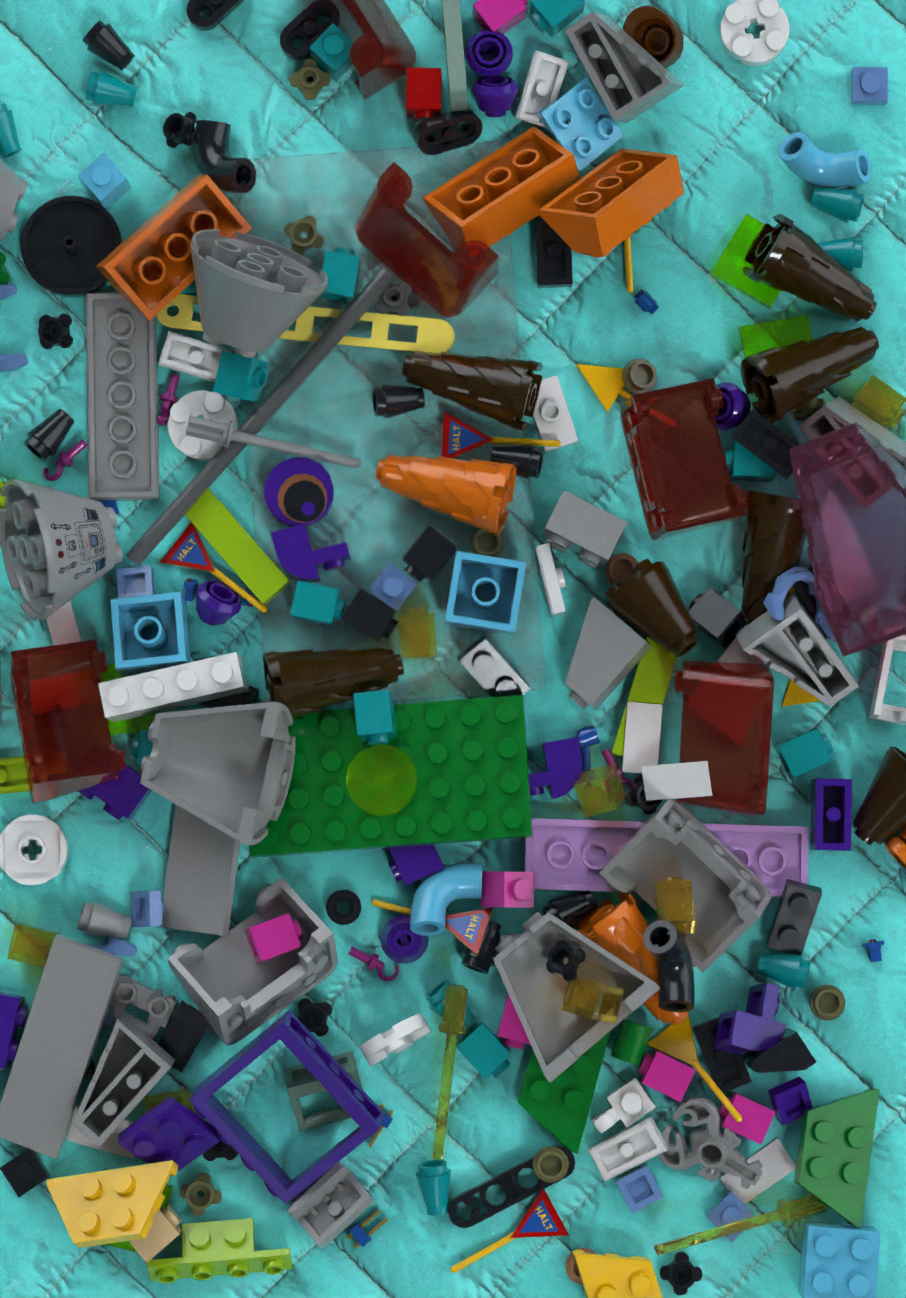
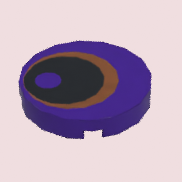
(299, 492)

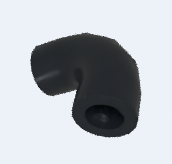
(215, 160)
(673, 966)

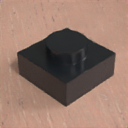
(25, 1172)

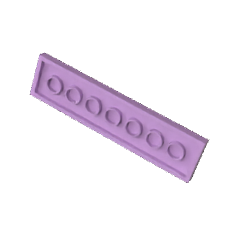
(573, 852)

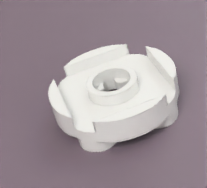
(743, 46)
(198, 404)
(47, 864)
(395, 1039)

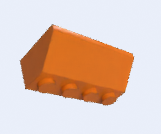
(503, 189)
(614, 200)
(157, 257)

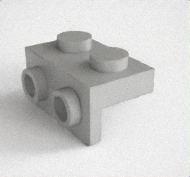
(330, 1204)

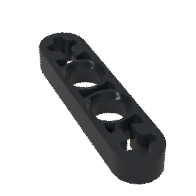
(509, 1182)

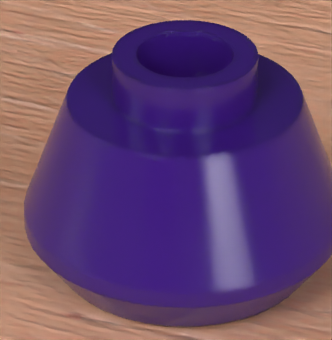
(489, 53)
(494, 94)
(735, 407)
(216, 602)
(409, 950)

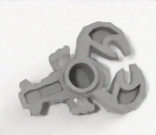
(708, 1145)

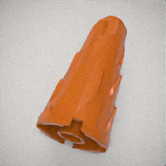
(467, 490)
(621, 933)

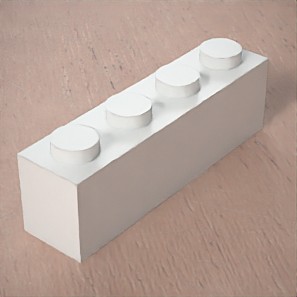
(173, 687)

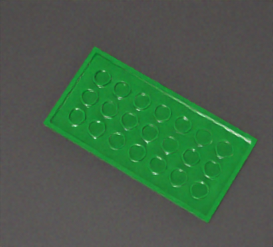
(467, 769)

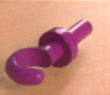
(168, 398)
(65, 458)
(610, 760)
(373, 962)

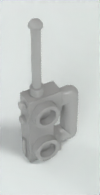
(158, 1005)

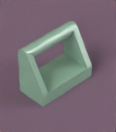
(303, 1083)

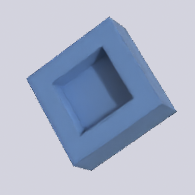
(869, 86)
(135, 581)
(393, 587)
(146, 908)
(639, 1188)
(727, 1211)

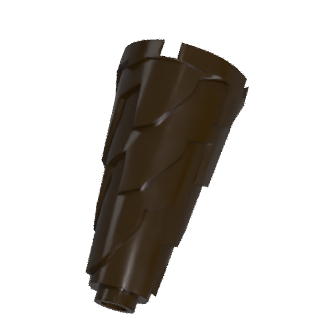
(796, 264)
(800, 371)
(480, 383)
(770, 545)
(323, 678)

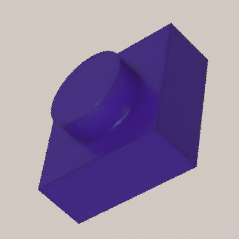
(790, 1100)

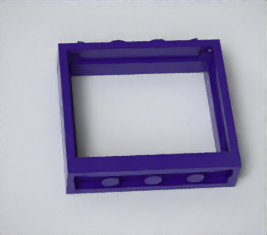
(324, 1069)

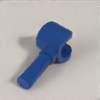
(587, 737)

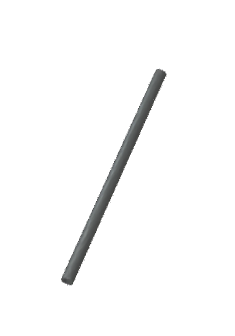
(261, 415)

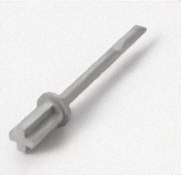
(225, 434)

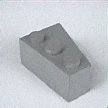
(620, 67)
(840, 414)
(799, 652)
(121, 1080)

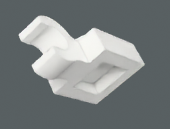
(627, 1104)

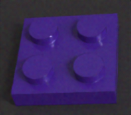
(169, 1134)

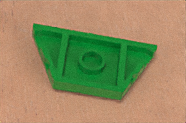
(565, 1101)
(837, 1153)

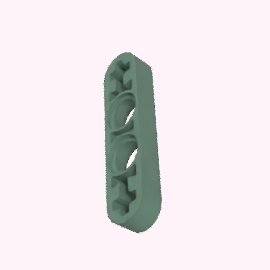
(455, 55)

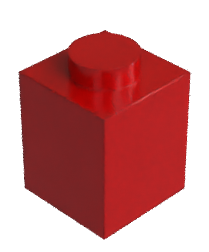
(423, 93)

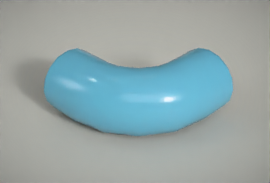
(824, 167)
(438, 891)

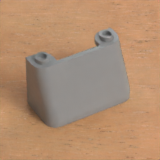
(724, 891)
(235, 990)

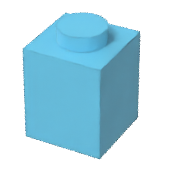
(104, 181)

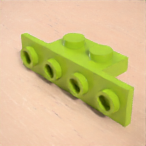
(219, 1249)

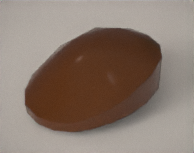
(655, 33)

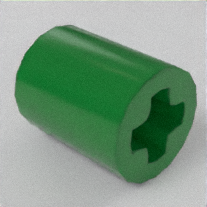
(631, 1042)

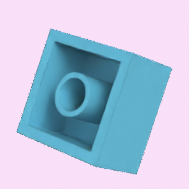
(485, 593)
(150, 632)
(838, 1261)

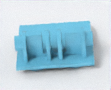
(581, 123)

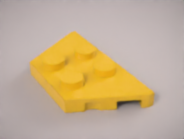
(111, 1203)
(616, 1276)

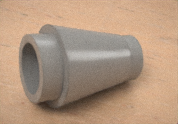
(103, 921)

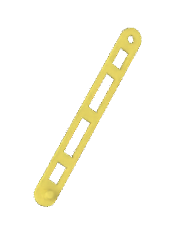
(432, 333)

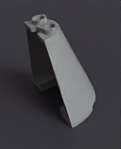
(224, 765)
(538, 995)

